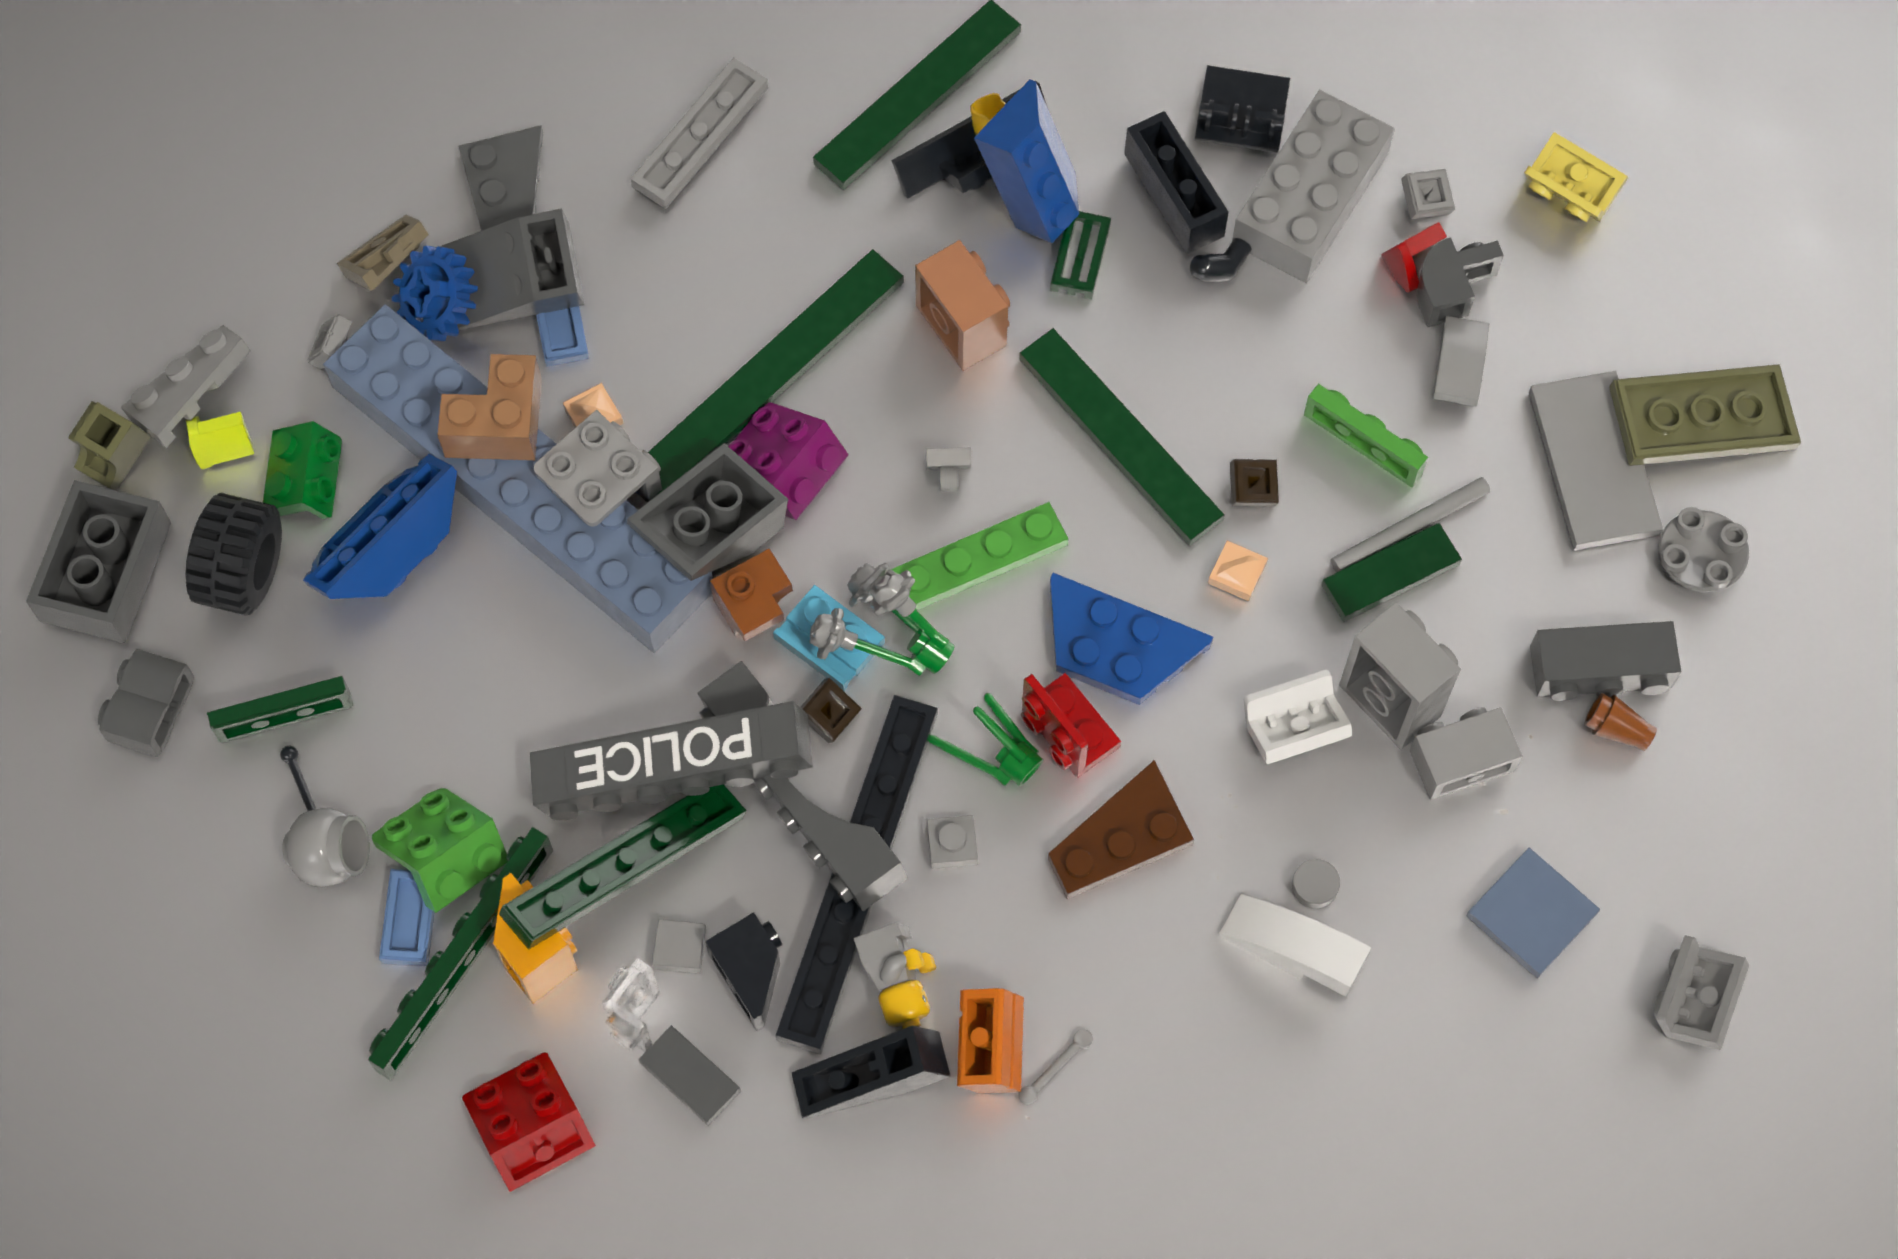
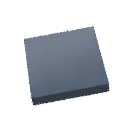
(1533, 912)

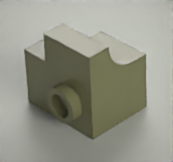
(107, 445)

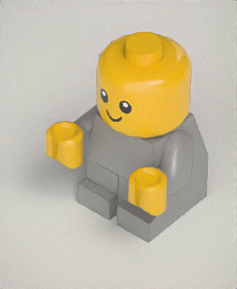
(893, 970)

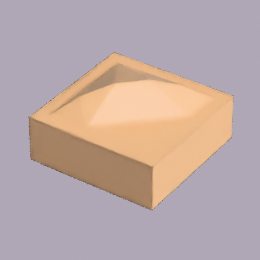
(587, 402)
(1237, 570)

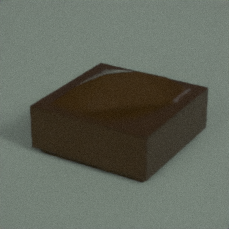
(1254, 482)
(830, 710)

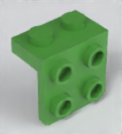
(443, 845)

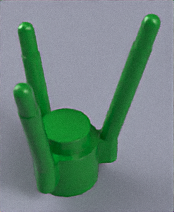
(1018, 756)

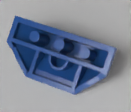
(388, 534)

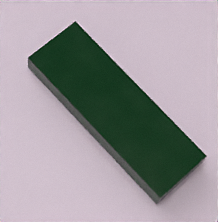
(1391, 572)
(280, 709)

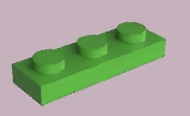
(1366, 435)

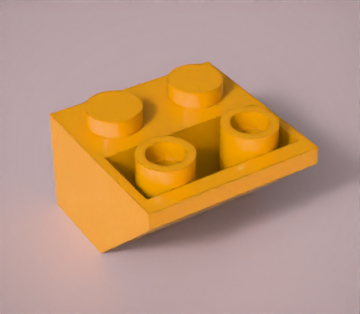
(540, 967)

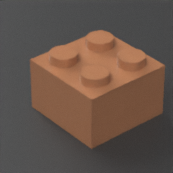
(962, 304)

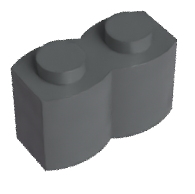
(146, 702)

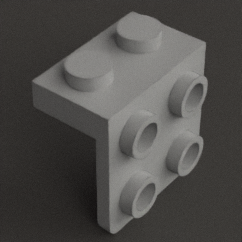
(598, 469)

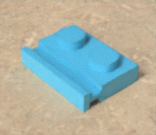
(839, 665)

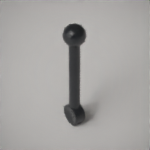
(289, 755)

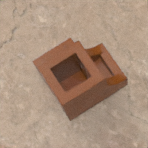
(751, 594)

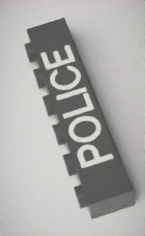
(671, 761)

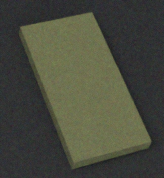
(1704, 414)

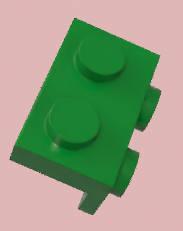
(303, 469)

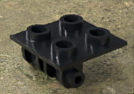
(1242, 109)

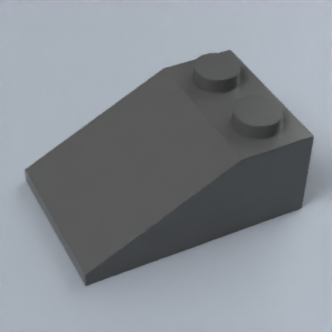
(712, 515)

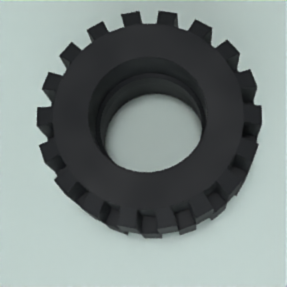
(233, 554)

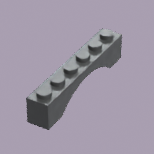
(853, 852)

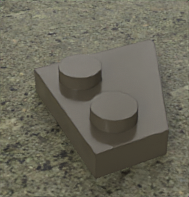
(383, 253)

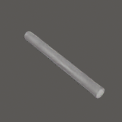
(1411, 524)

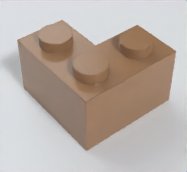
(496, 423)

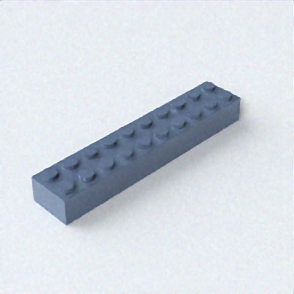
(399, 383)

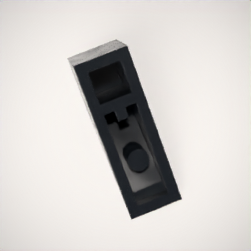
(872, 1072)

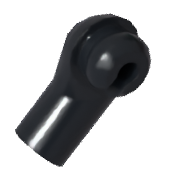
(1221, 266)

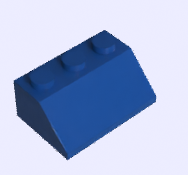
(1030, 165)

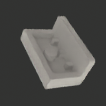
(1700, 994)

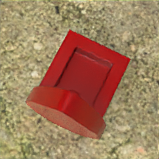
(1400, 259)

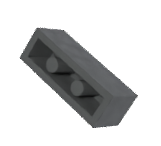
(1605, 660)

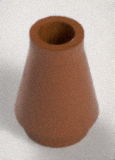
(1618, 722)

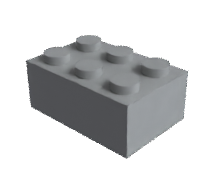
(1399, 674)

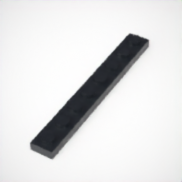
(832, 942)

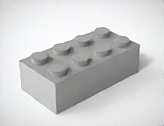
(1313, 185)

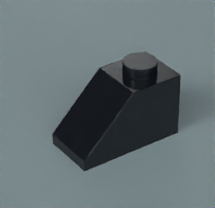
(749, 964)

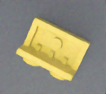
(1576, 178)

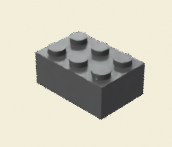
(99, 561)

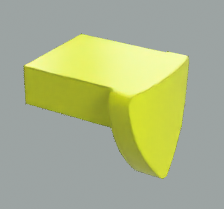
(219, 439)

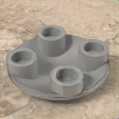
(1703, 550)

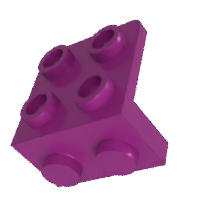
(790, 452)

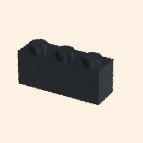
(1176, 182)

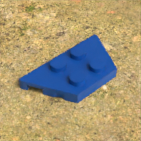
(1117, 642)

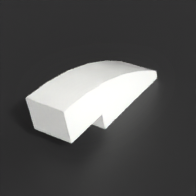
(1296, 943)

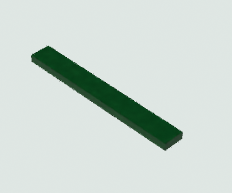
(776, 366)

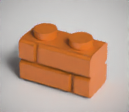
(990, 1041)

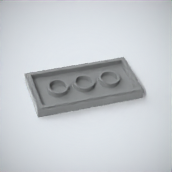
(1585, 450)

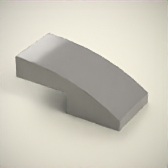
(1461, 361)

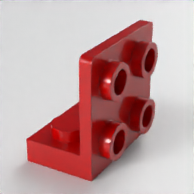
(1068, 723)
(528, 1121)

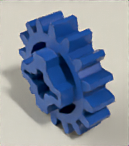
(435, 292)

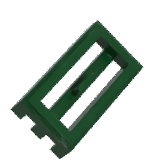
(1073, 284)

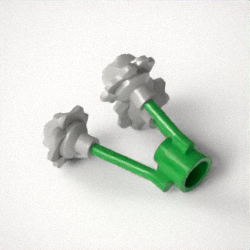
(887, 593)

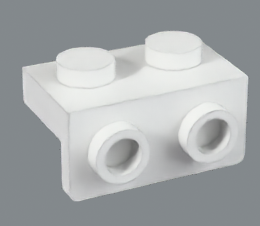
(1295, 717)

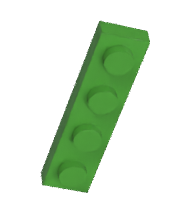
(984, 555)

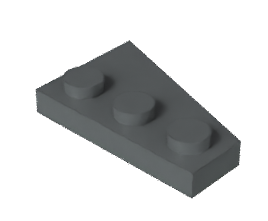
(503, 175)

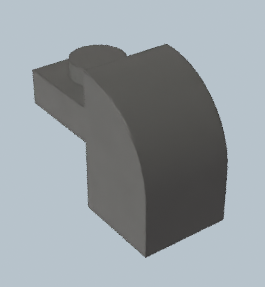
(1447, 276)

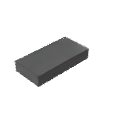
(689, 1075)

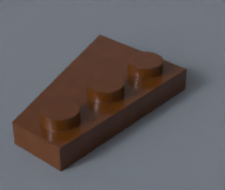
(1122, 835)

